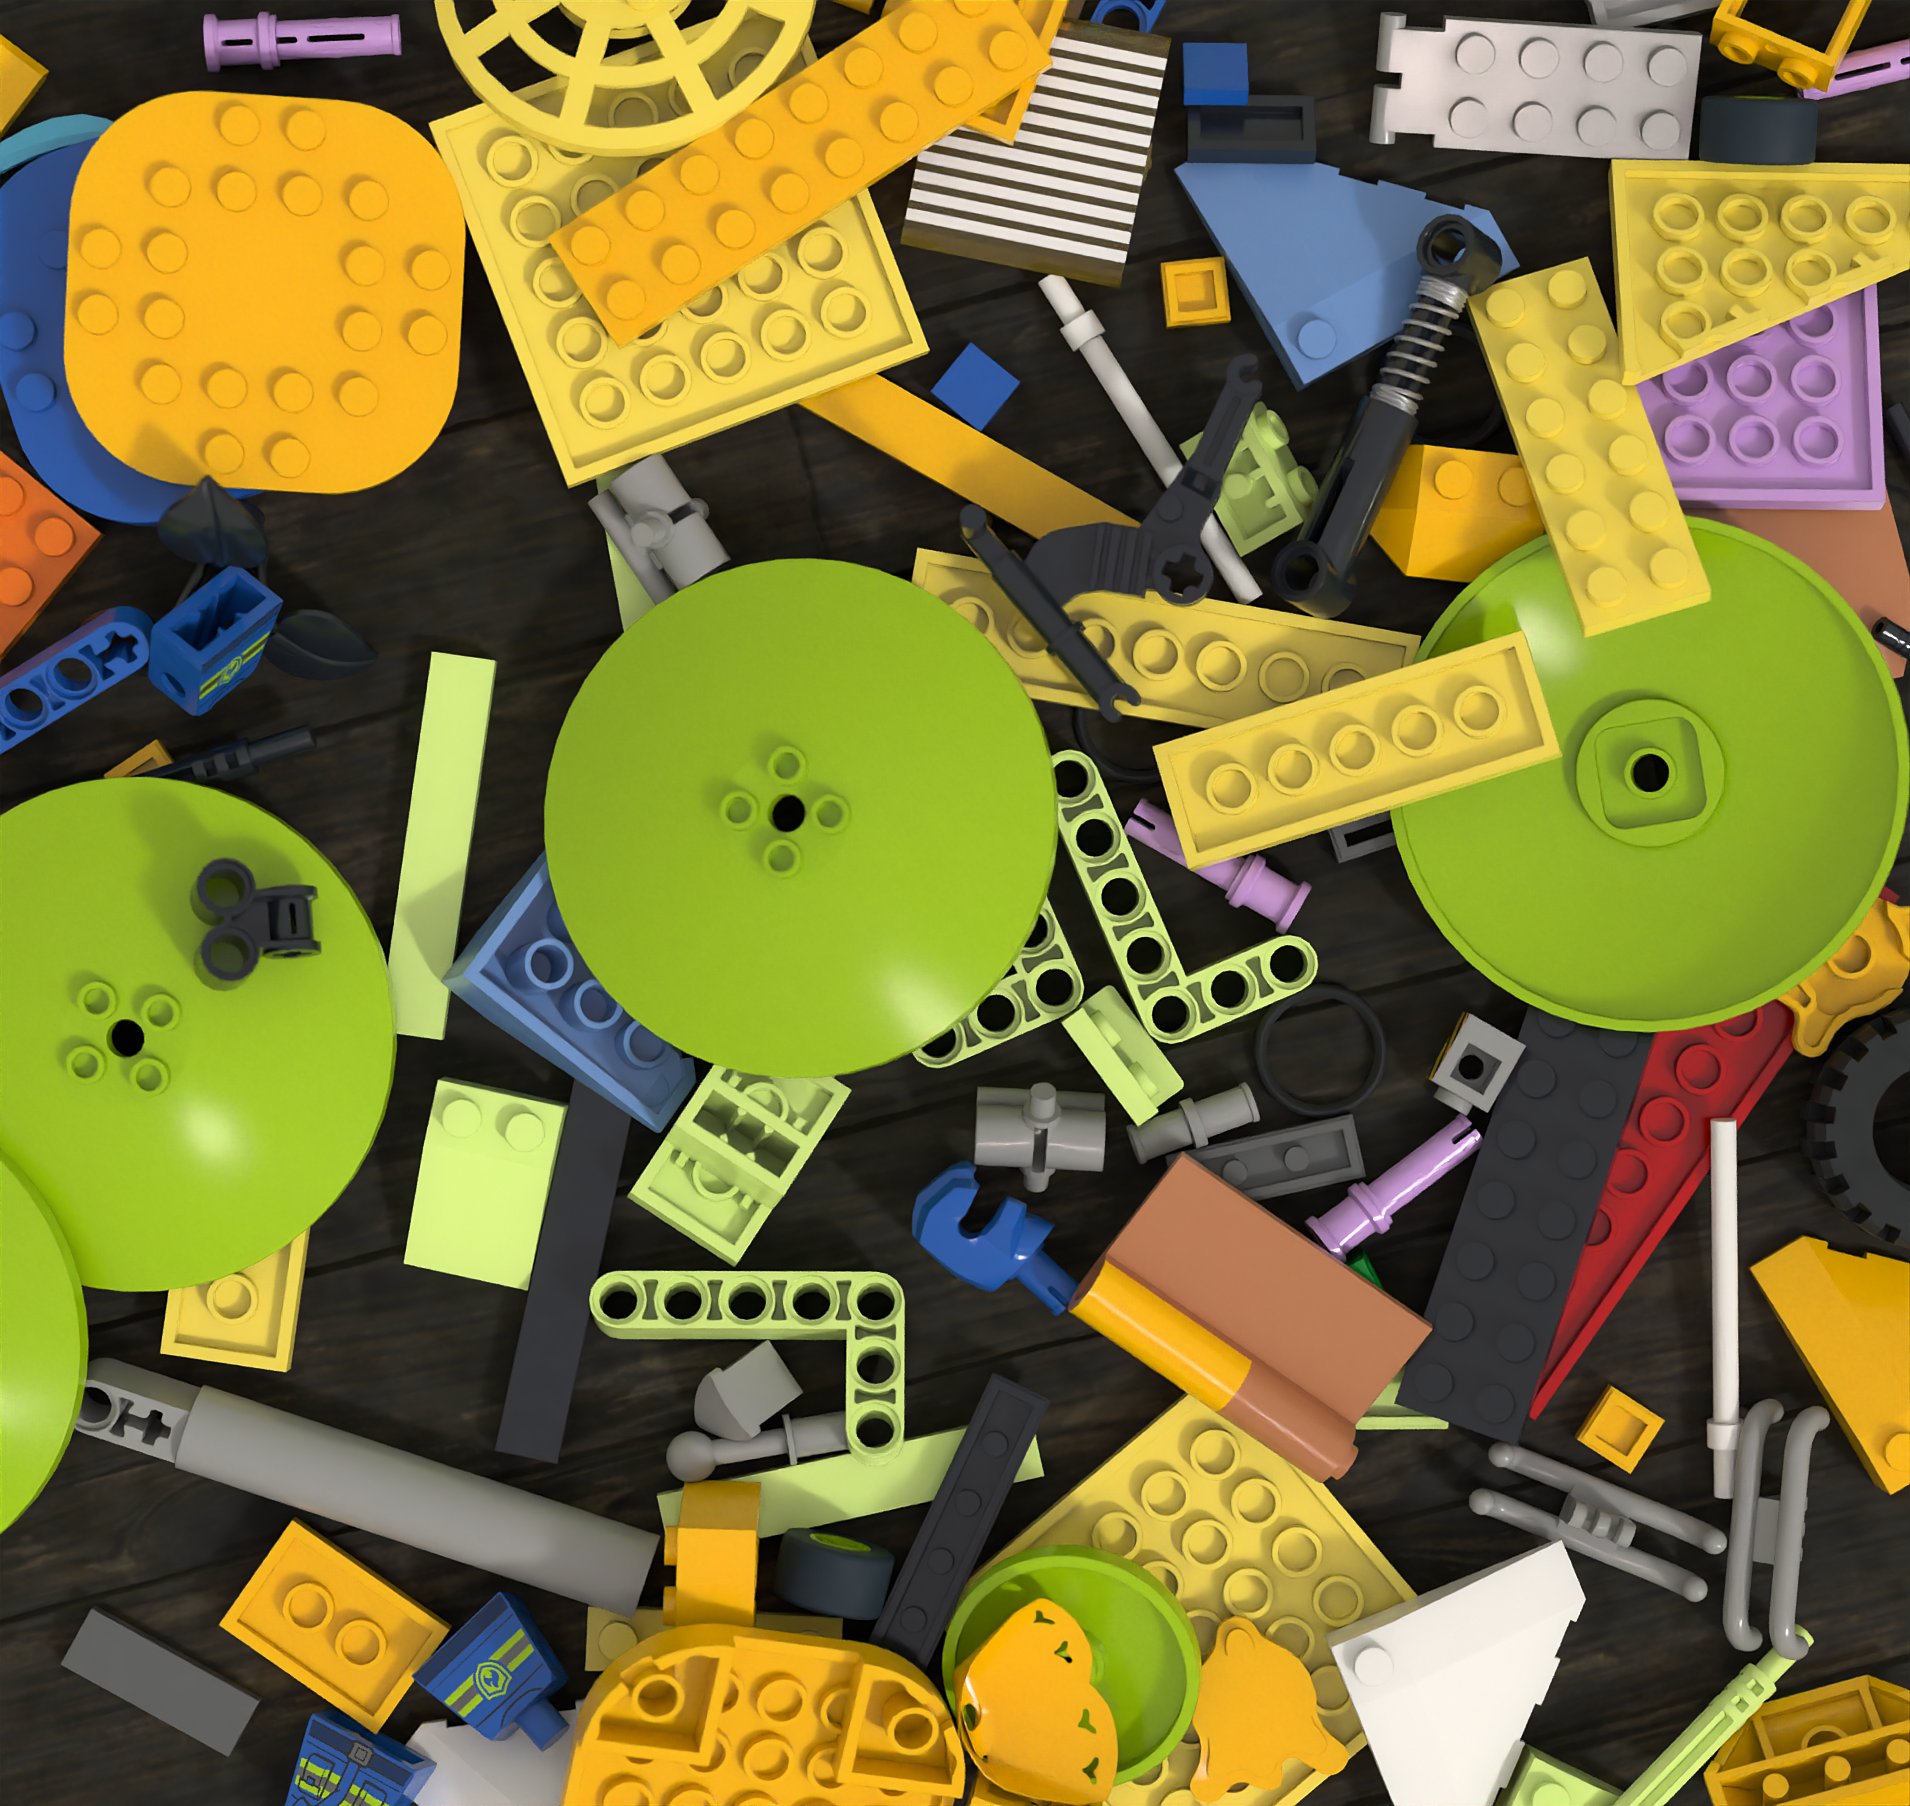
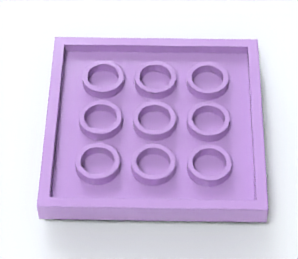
(1779, 415)

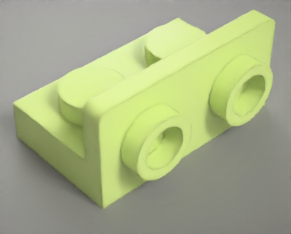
(1263, 484)
(1122, 1053)

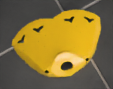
(1032, 1708)

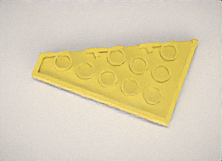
(1743, 247)

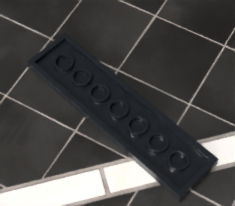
(1525, 1224)

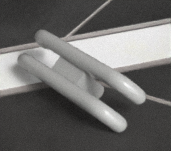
(1598, 1519)
(1769, 1528)

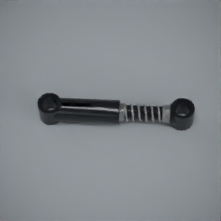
(1383, 424)

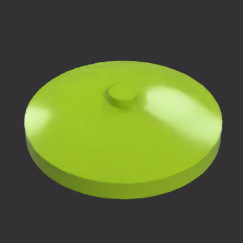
(1136, 1629)

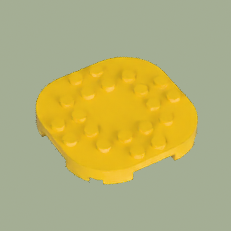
(264, 292)
(762, 1723)

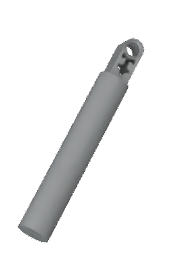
(371, 1486)

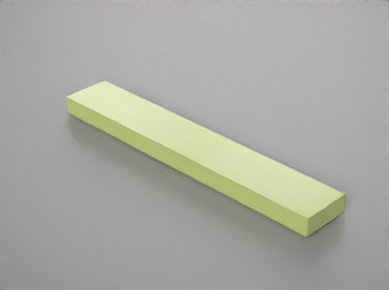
(439, 840)
(844, 1488)

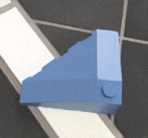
(1321, 254)
(539, 990)

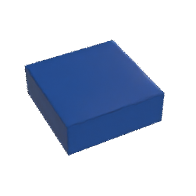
(1215, 74)
(975, 387)

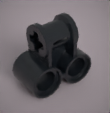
(254, 925)

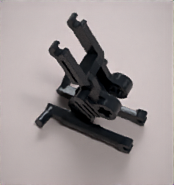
(1119, 556)

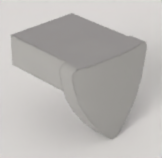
(744, 1394)

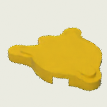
(1854, 981)
(1255, 1714)

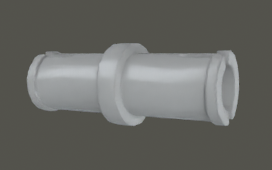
(1193, 1123)

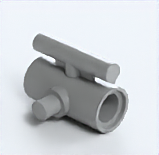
(660, 529)
(1039, 1131)

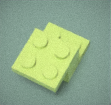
(736, 1155)

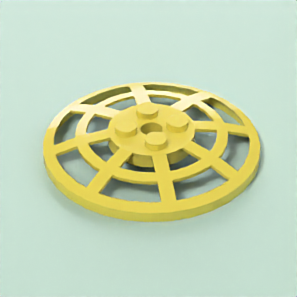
(622, 21)

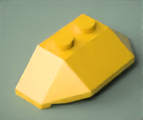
(1455, 512)
(1819, 1750)

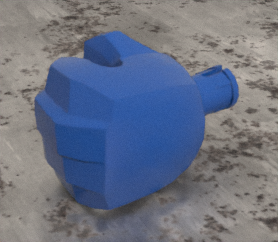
(1001, 1251)

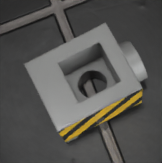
(1497, 1056)

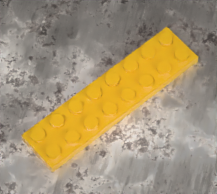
(794, 157)

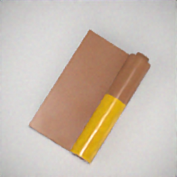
(1249, 1317)

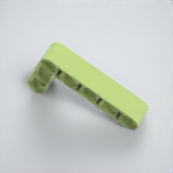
(1145, 921)
(1021, 991)
(779, 1322)

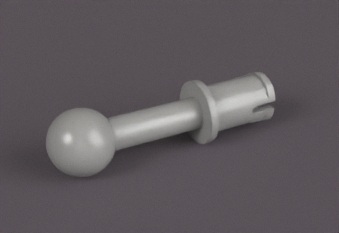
(695, 1455)

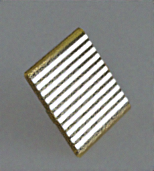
(1070, 180)

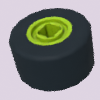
(1758, 130)
(832, 1573)

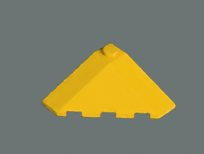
(1854, 1338)

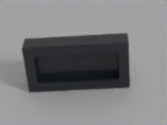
(1263, 132)

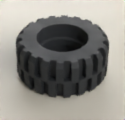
(1842, 1125)

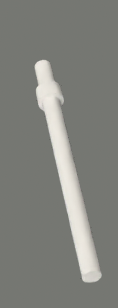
(1084, 332)
(1725, 1426)

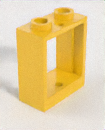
(1792, 61)

